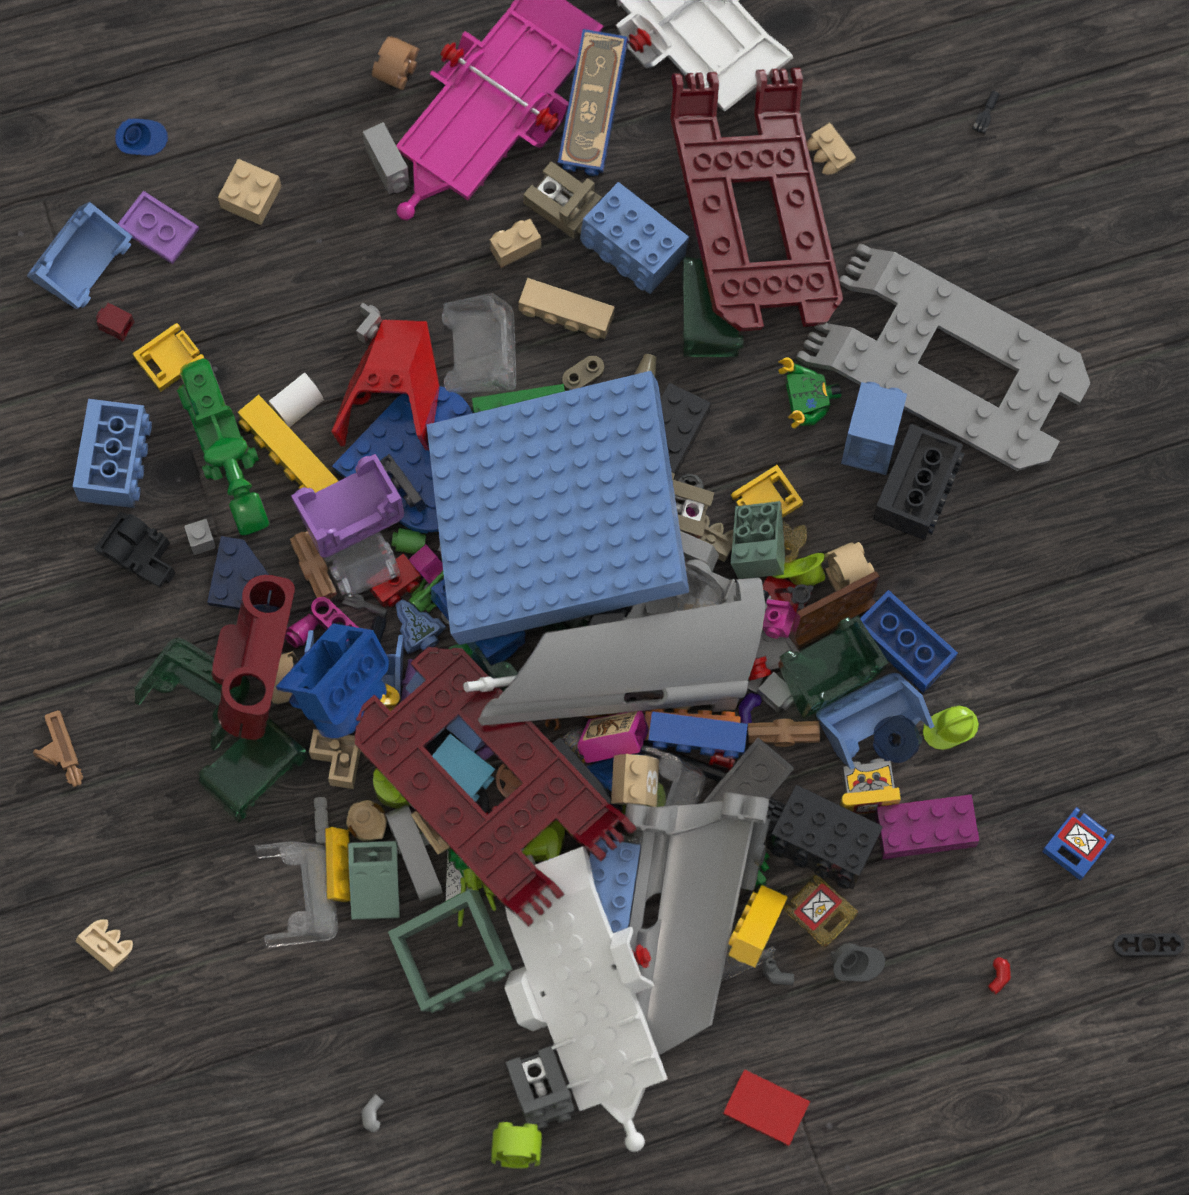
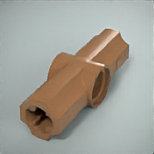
(313, 565)
(784, 732)

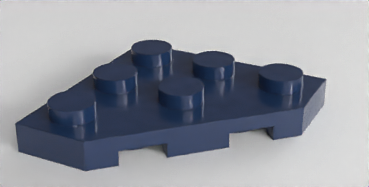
(232, 571)

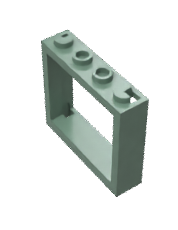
(476, 983)

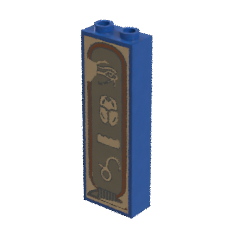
(592, 102)

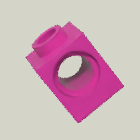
(427, 563)

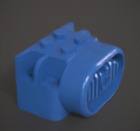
(337, 679)

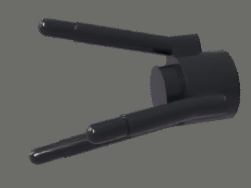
(798, 595)

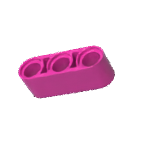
(332, 616)

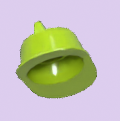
(805, 570)
(951, 728)

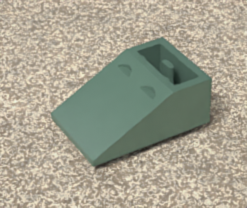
(758, 540)
(374, 880)

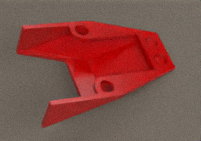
(395, 362)

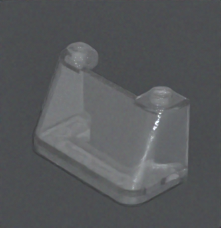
(481, 345)

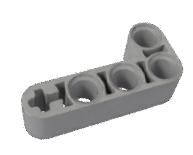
(413, 853)

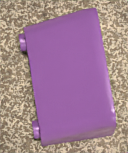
(350, 508)

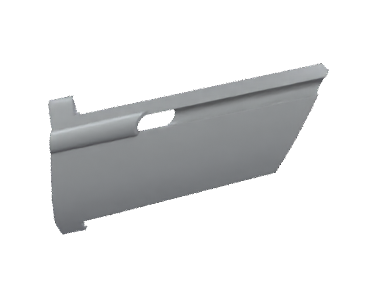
(687, 654)
(698, 866)

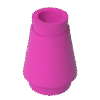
(298, 632)

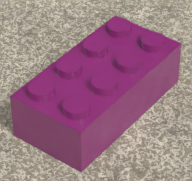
(927, 826)

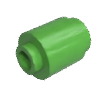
(408, 541)

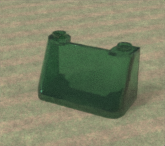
(703, 329)
(832, 666)
(251, 769)

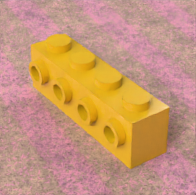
(754, 931)

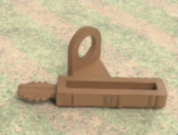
(60, 749)

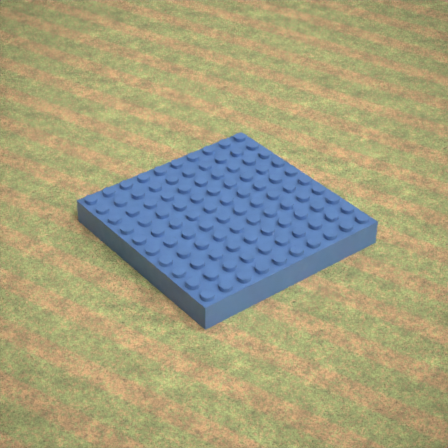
(556, 508)

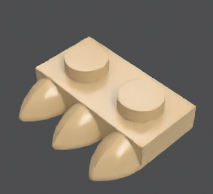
(831, 149)
(104, 945)

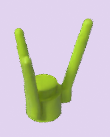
(473, 883)

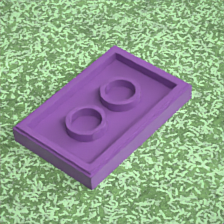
(158, 227)

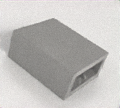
(386, 158)

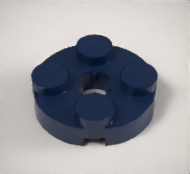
(909, 739)

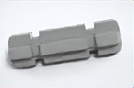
(321, 819)

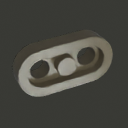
(584, 374)

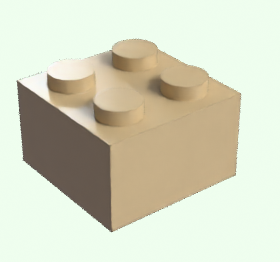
(249, 191)

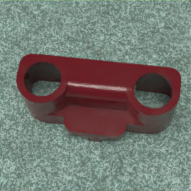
(254, 650)

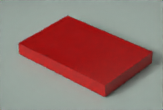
(766, 1107)

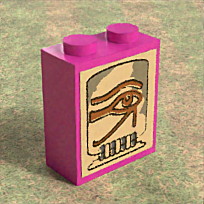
(613, 736)

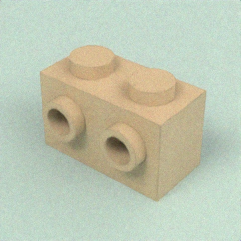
(515, 242)

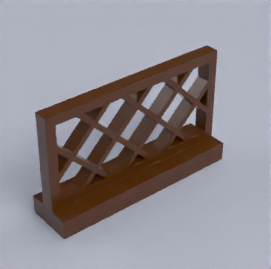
(826, 613)

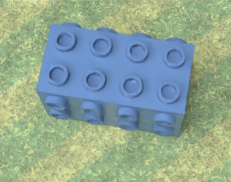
(633, 238)

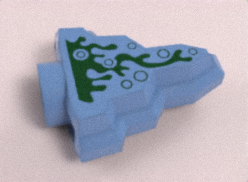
(417, 627)

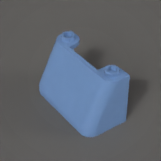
(79, 255)

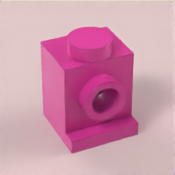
(778, 619)

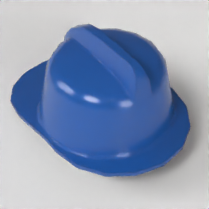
(141, 137)

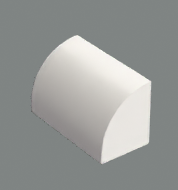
(296, 400)

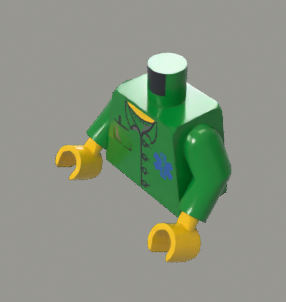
(807, 393)

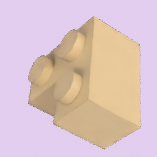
(342, 755)

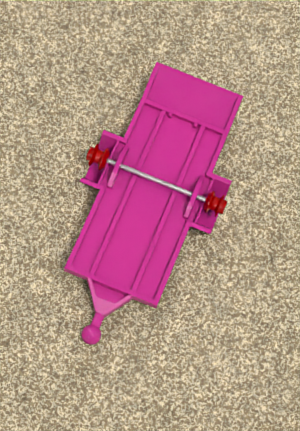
(491, 105)

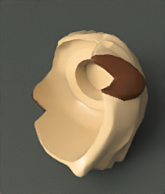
(366, 821)

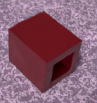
(114, 321)

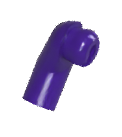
(747, 704)

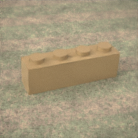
(566, 309)

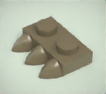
(715, 537)

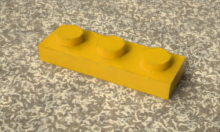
(337, 864)

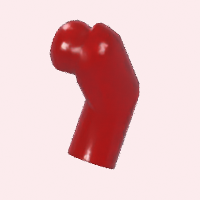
(1003, 975)

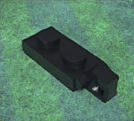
(401, 482)

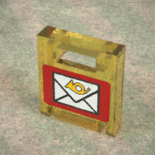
(816, 907)

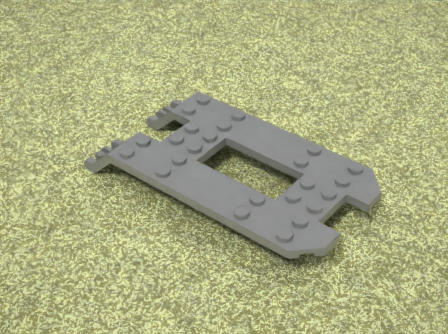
(930, 303)

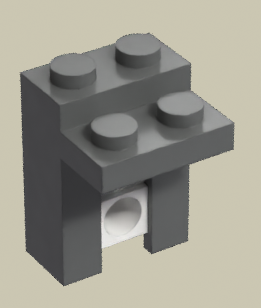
(548, 1107)

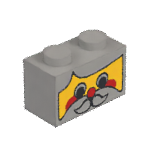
(867, 776)

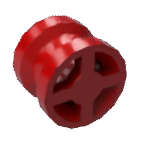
(759, 669)

